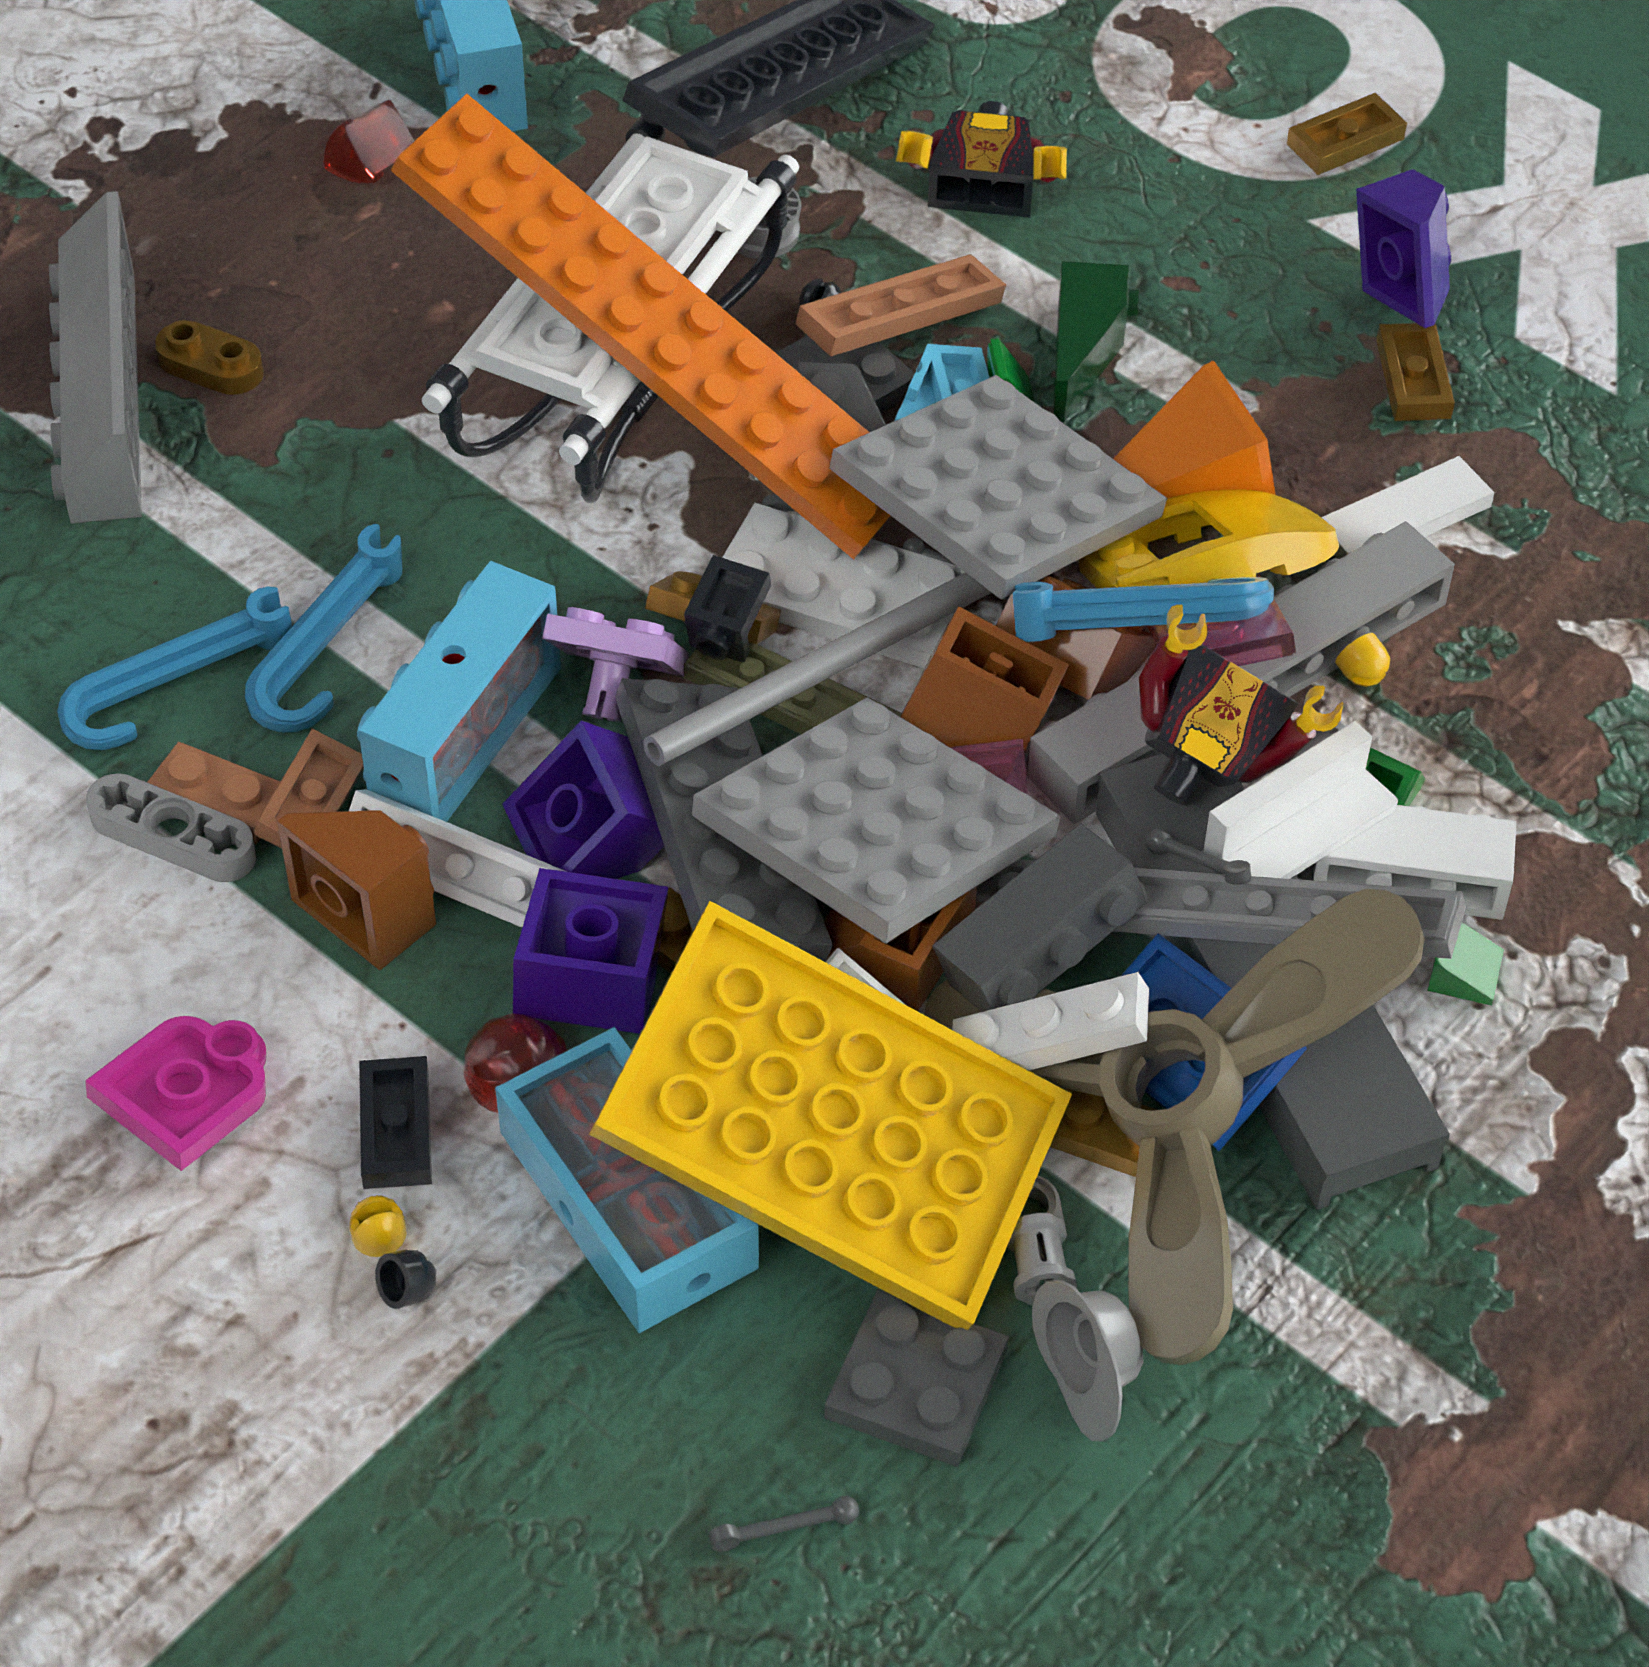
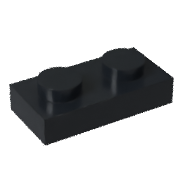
(395, 1122)

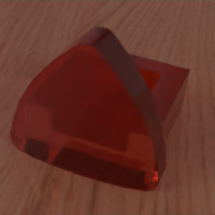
(367, 145)

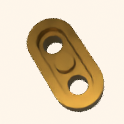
(209, 357)

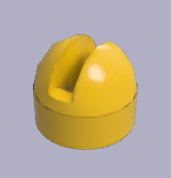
(1364, 660)
(377, 1226)

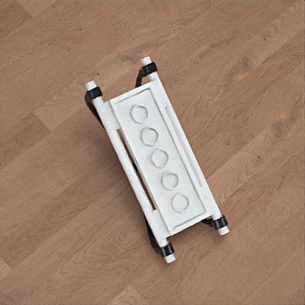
(675, 207)

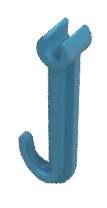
(1043, 611)
(260, 623)
(313, 632)

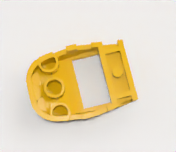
(1258, 531)

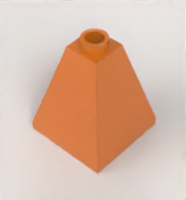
(1201, 442)

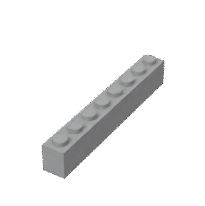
(1371, 590)

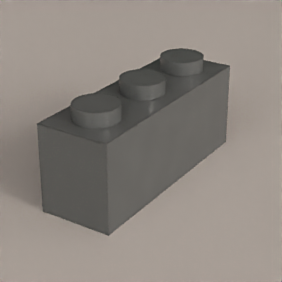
(1041, 922)

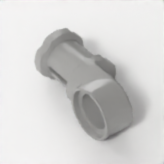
(1038, 1244)

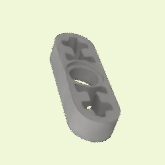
(185, 849)

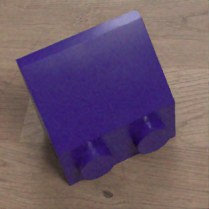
(1405, 244)
(587, 807)
(589, 950)

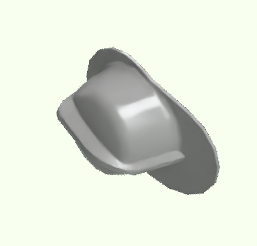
(1089, 1350)

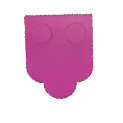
(184, 1085)

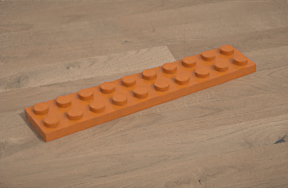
(642, 314)

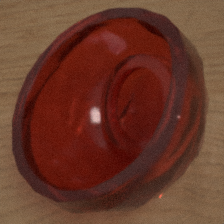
(506, 1050)

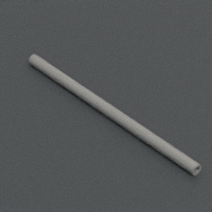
(811, 669)

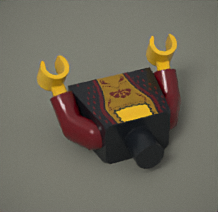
(983, 161)
(1217, 716)

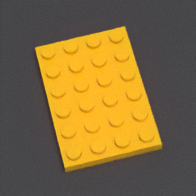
(833, 1116)

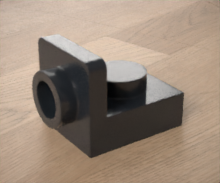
(725, 608)

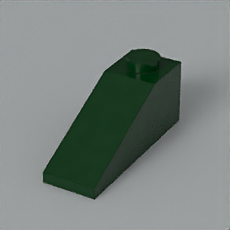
(1090, 327)

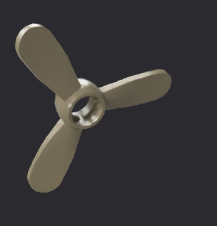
(1285, 1002)

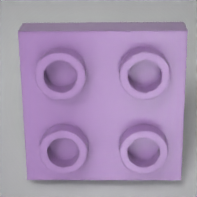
(614, 653)

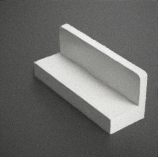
(1302, 808)

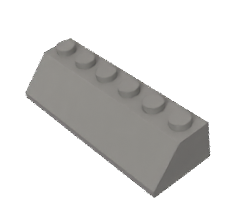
(96, 369)

